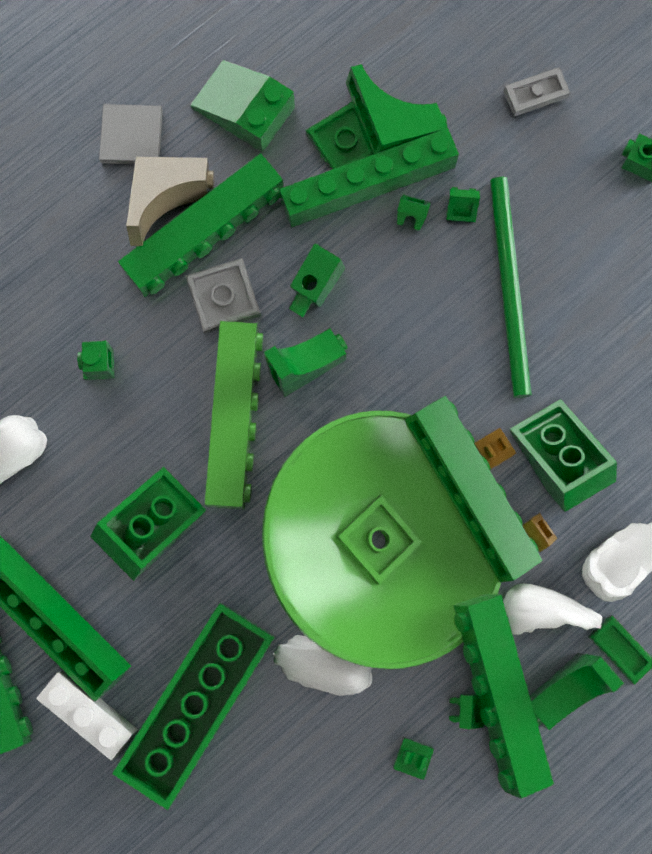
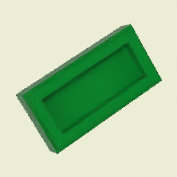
(622, 650)

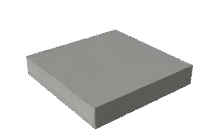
(130, 133)
(223, 295)

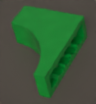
(388, 119)
(306, 361)
(571, 687)

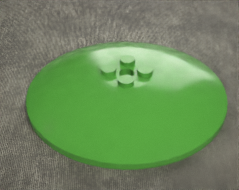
(319, 553)

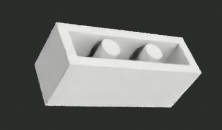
(90, 719)

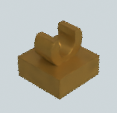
(495, 448)
(540, 532)

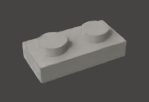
(536, 91)

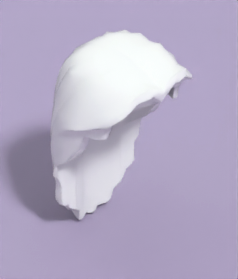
(19, 444)
(620, 563)
(540, 607)
(318, 669)

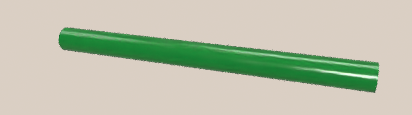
(510, 288)

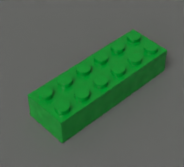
(193, 706)

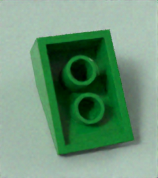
(245, 103)
(565, 455)
(147, 523)

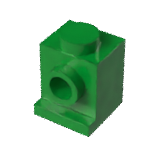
(639, 157)
(96, 360)

